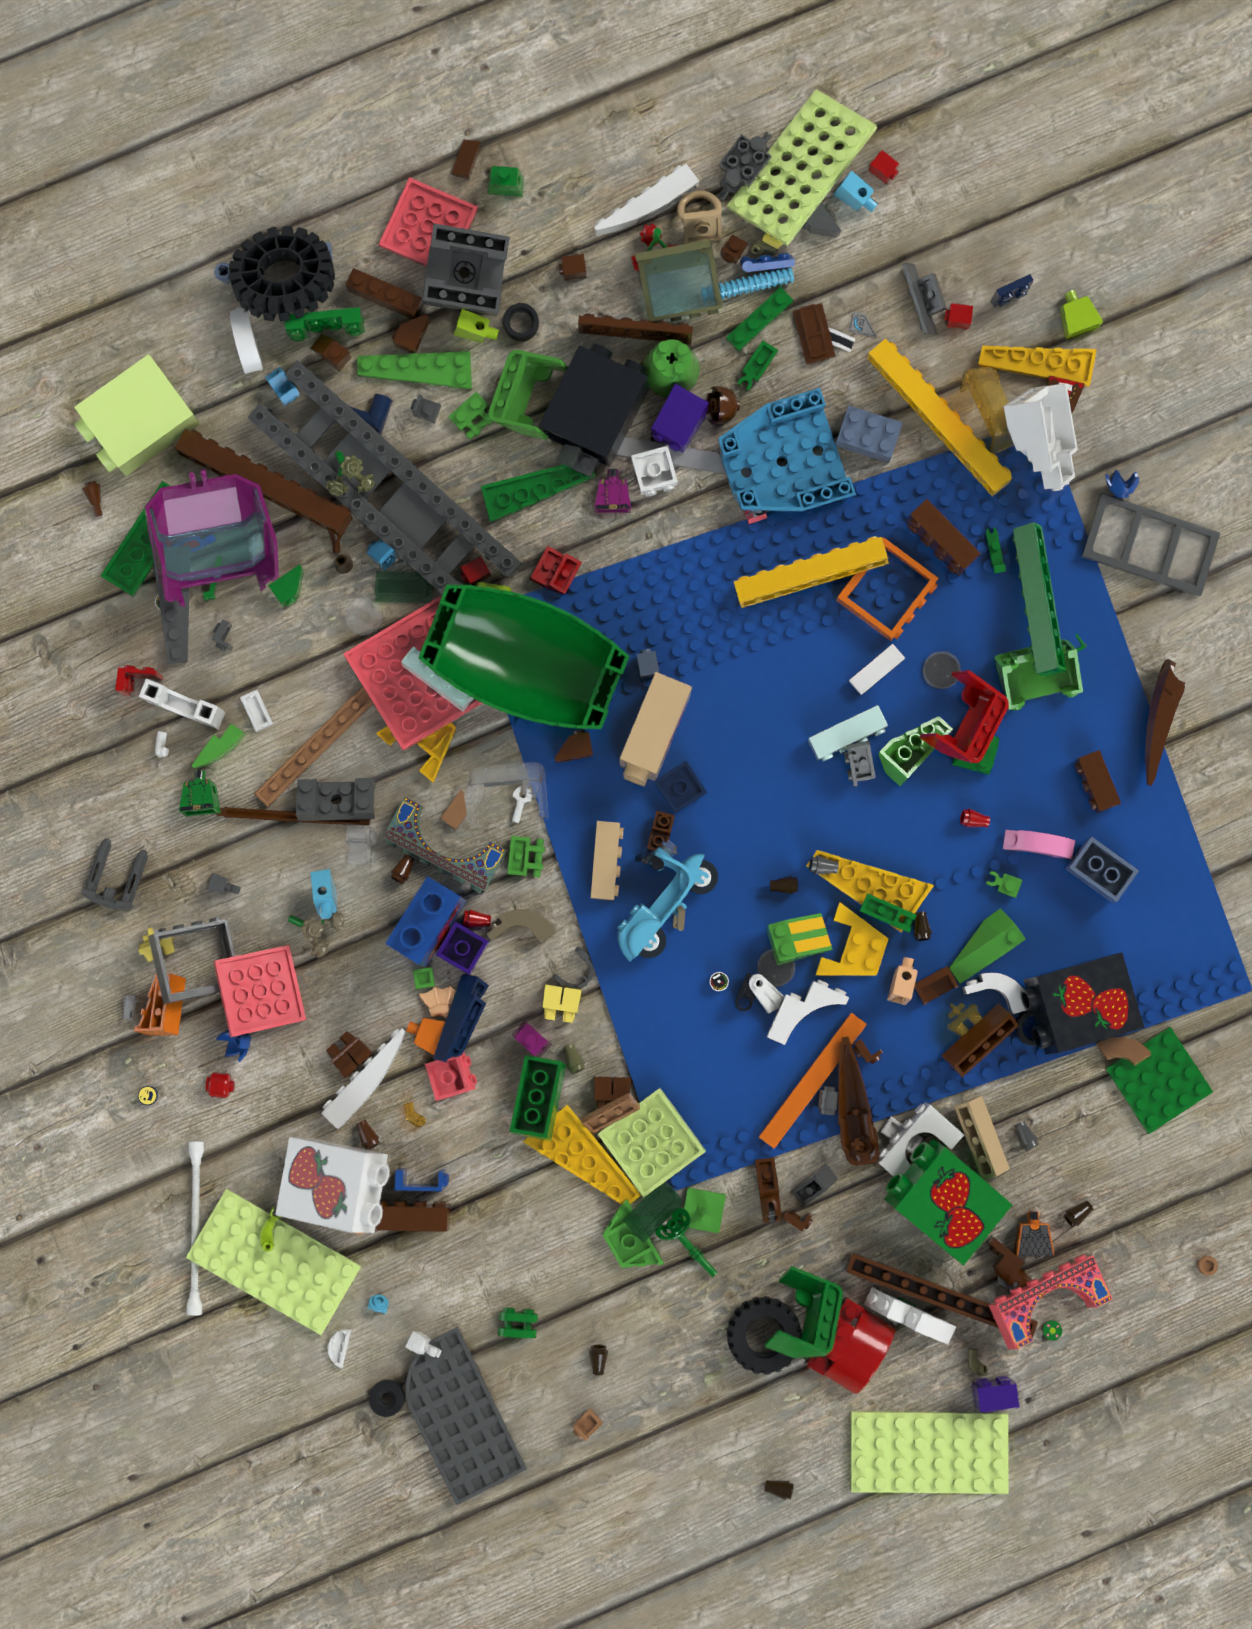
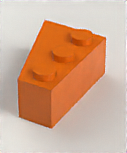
(159, 1017)

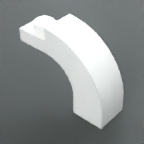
(245, 340)
(1003, 984)

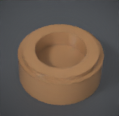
(1207, 1265)

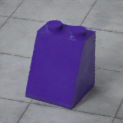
(679, 419)

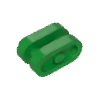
(509, 1315)

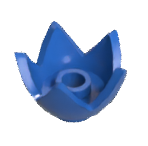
(1121, 488)
(236, 1045)

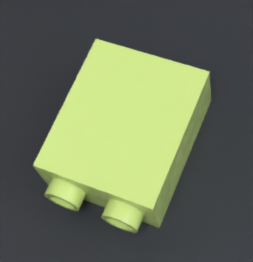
(134, 417)

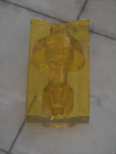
(970, 1013)

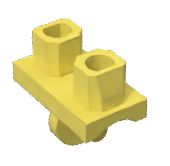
(145, 948)

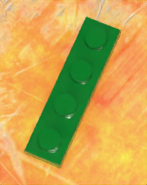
(759, 319)

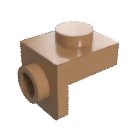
(587, 1425)

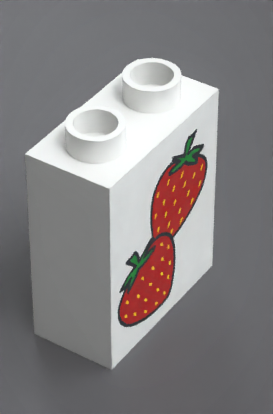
(332, 1185)

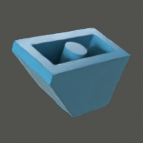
(381, 554)

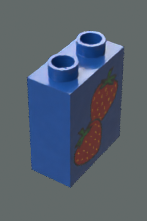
(426, 922)

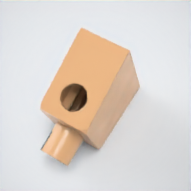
(901, 989)

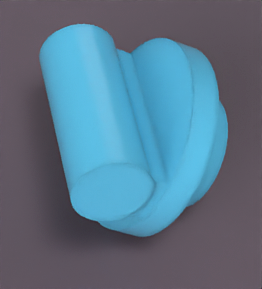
(378, 1303)

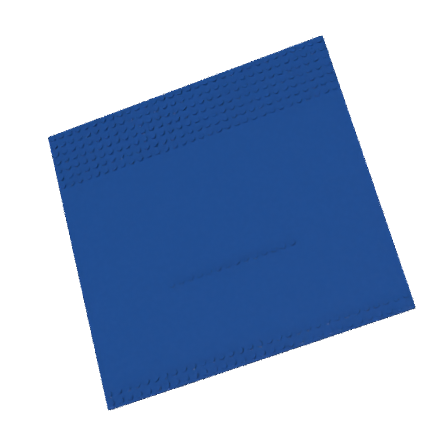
(783, 674)

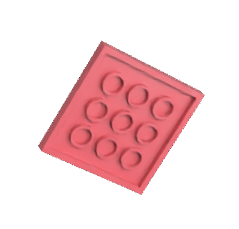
(414, 217)
(259, 990)

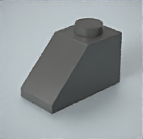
(822, 223)
(815, 1185)

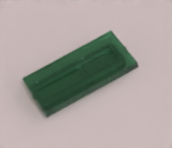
(402, 587)
(653, 1211)

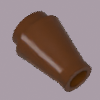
(402, 870)
(367, 1135)

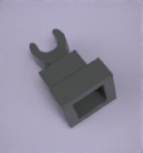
(219, 884)

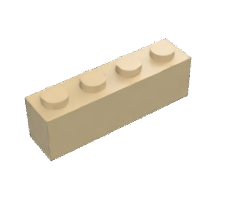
(605, 860)
(982, 1137)

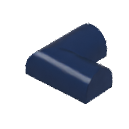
(377, 413)

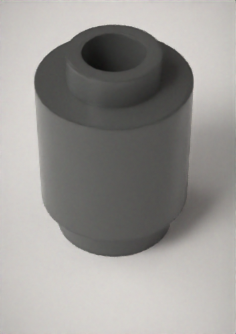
(828, 1100)

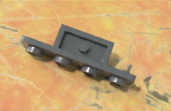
(926, 297)

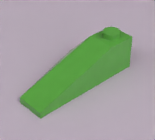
(907, 752)
(991, 941)

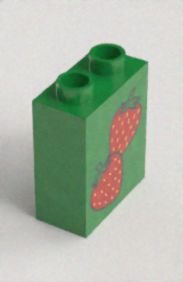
(946, 1200)

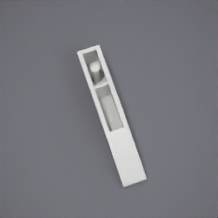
(651, 201)
(363, 1083)

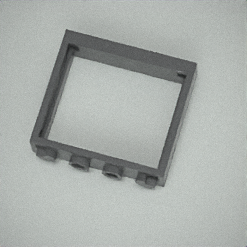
(178, 930)

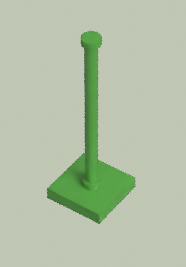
(704, 1209)

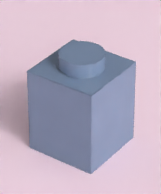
(647, 663)

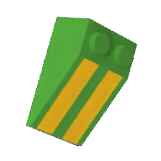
(798, 938)

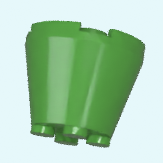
(663, 375)

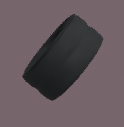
(381, 1408)

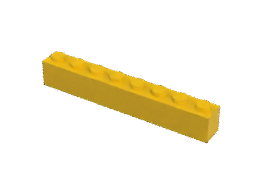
(811, 572)

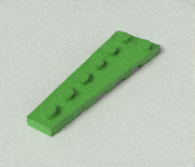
(440, 368)

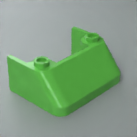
(515, 388)

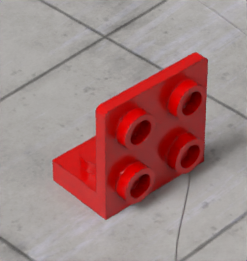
(124, 680)

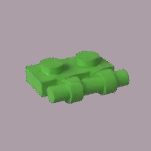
(468, 412)
(519, 856)

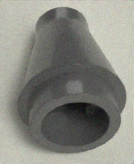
(820, 865)
(1026, 1136)

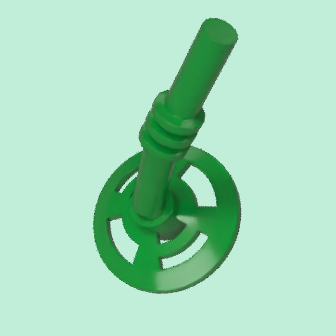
(677, 1232)

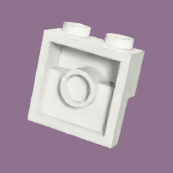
(654, 471)

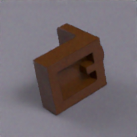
(733, 249)
(793, 1218)

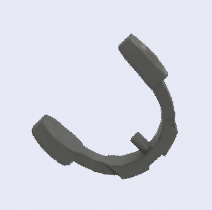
(591, 973)

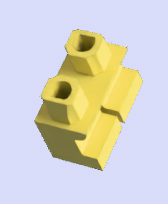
(569, 1004)

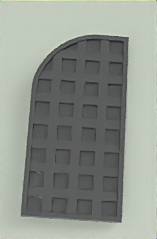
(460, 1419)

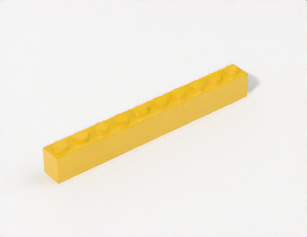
(939, 417)

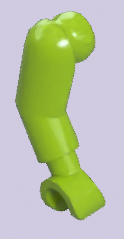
(266, 1232)

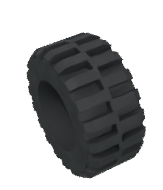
(737, 1329)

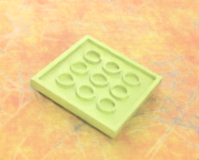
(652, 1143)

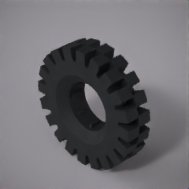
(292, 295)

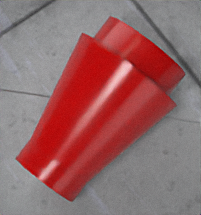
(971, 818)
(475, 919)

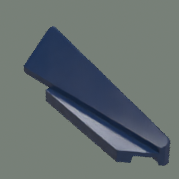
(462, 1017)

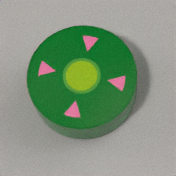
(1052, 1330)

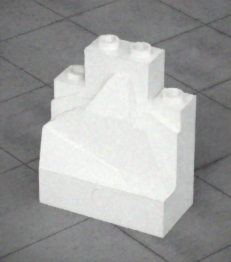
(1044, 432)

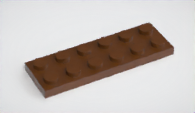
(631, 329)

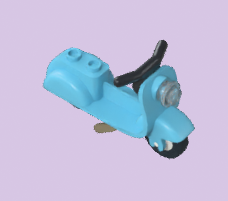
(642, 930)

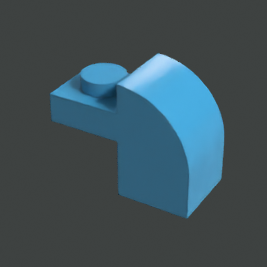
(282, 386)

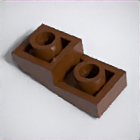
(660, 830)

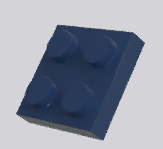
(1015, 289)
(680, 787)

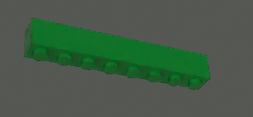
(1039, 600)

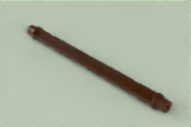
(281, 816)

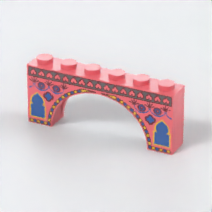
(1015, 1310)

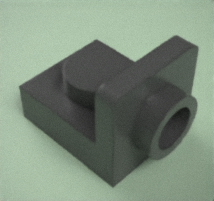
(425, 409)

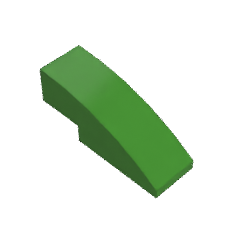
(218, 748)

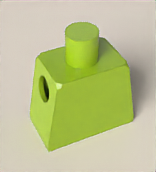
(1078, 315)
(468, 324)

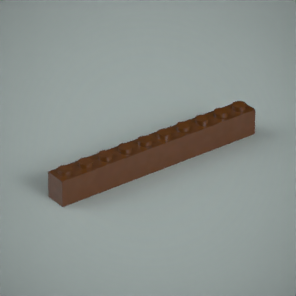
(273, 485)
(923, 1289)

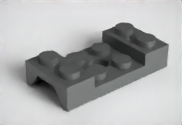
(315, 800)

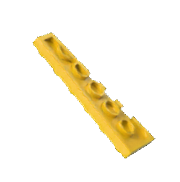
(1039, 362)

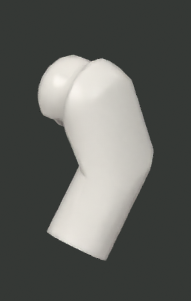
(160, 749)

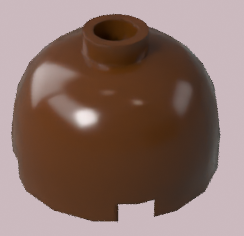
(722, 405)

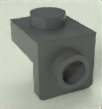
(221, 631)

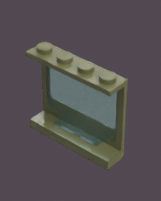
(679, 281)

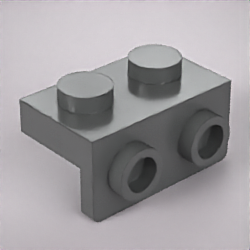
(860, 761)

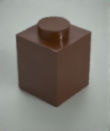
(573, 267)

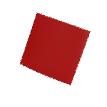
(555, 570)

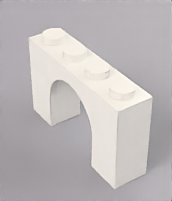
(196, 710)
(925, 1119)

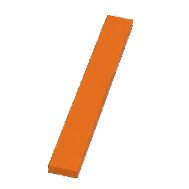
(810, 1082)

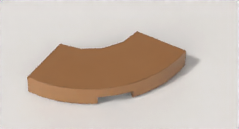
(1123, 1048)

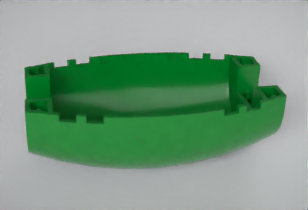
(523, 656)

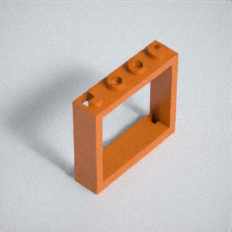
(908, 616)

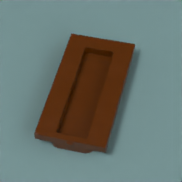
(814, 333)

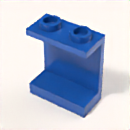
(401, 1178)

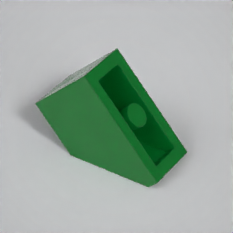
(288, 586)

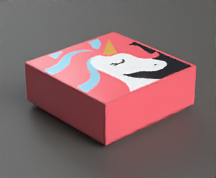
(753, 515)

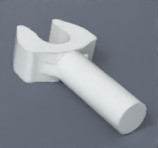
(520, 804)

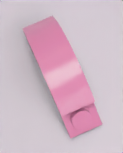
(1039, 843)

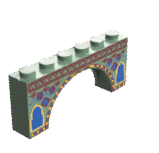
(406, 833)

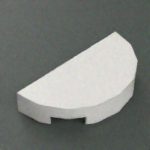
(338, 1346)

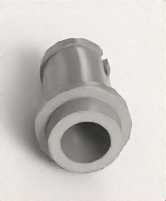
(129, 1006)

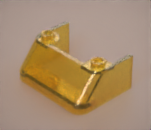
(990, 401)

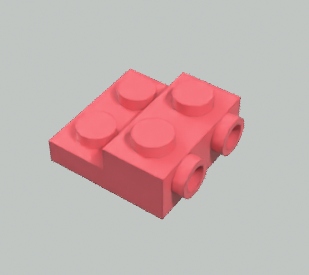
(451, 1077)

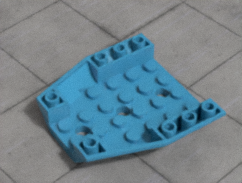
(786, 431)

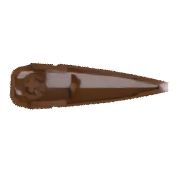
(1161, 714)
(854, 1113)

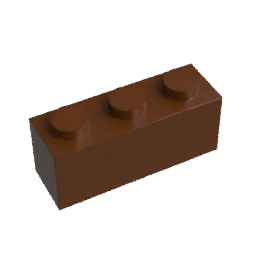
(1097, 781)

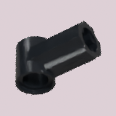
(746, 992)

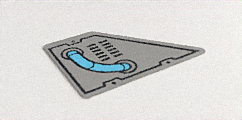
(861, 325)

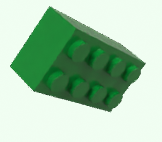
(537, 1098)

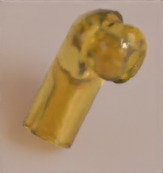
(413, 1117)

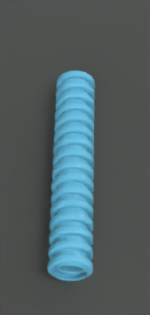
(756, 282)

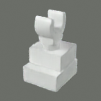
(420, 1344)

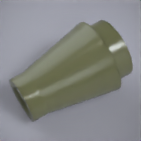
(573, 1059)

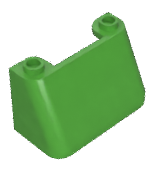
(1022, 683)

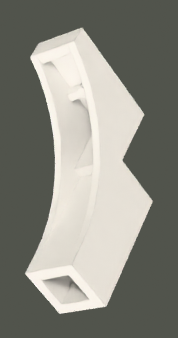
(793, 1009)
(909, 1316)

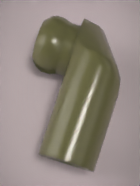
(762, 247)
(974, 1364)

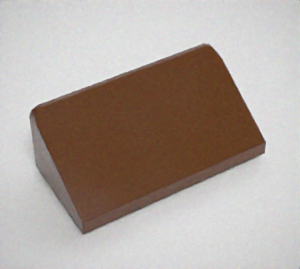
(466, 158)

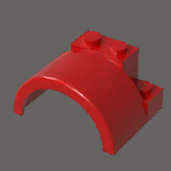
(856, 1348)

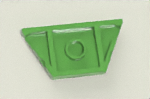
(626, 1245)

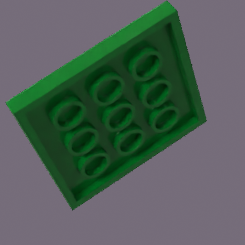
(1160, 1084)

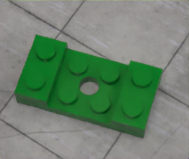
(317, 321)

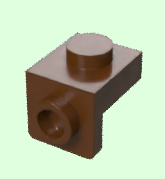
(862, 1051)

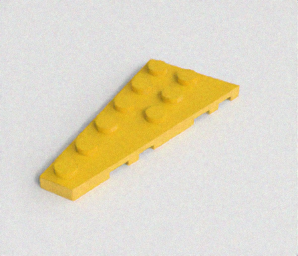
(859, 879)
(582, 1155)

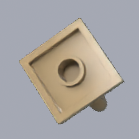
(702, 224)

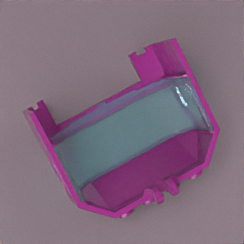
(211, 534)

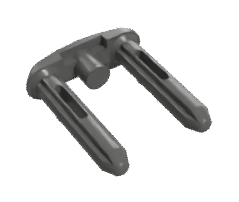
(107, 899)

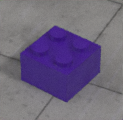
(462, 948)
(995, 1394)

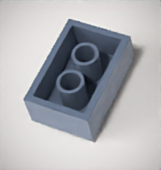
(868, 434)
(1102, 870)

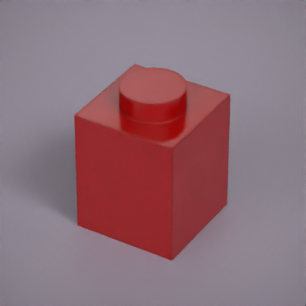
(884, 167)
(958, 316)
(475, 571)

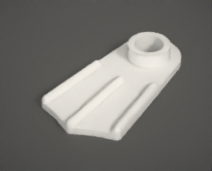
(766, 993)

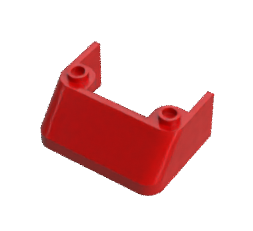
(979, 723)

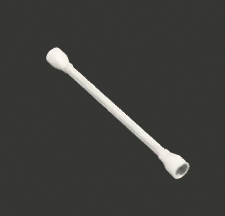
(196, 1151)

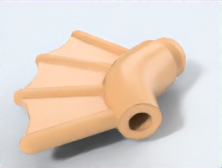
(438, 1000)

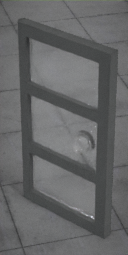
(1150, 544)

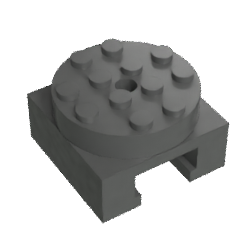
(467, 249)

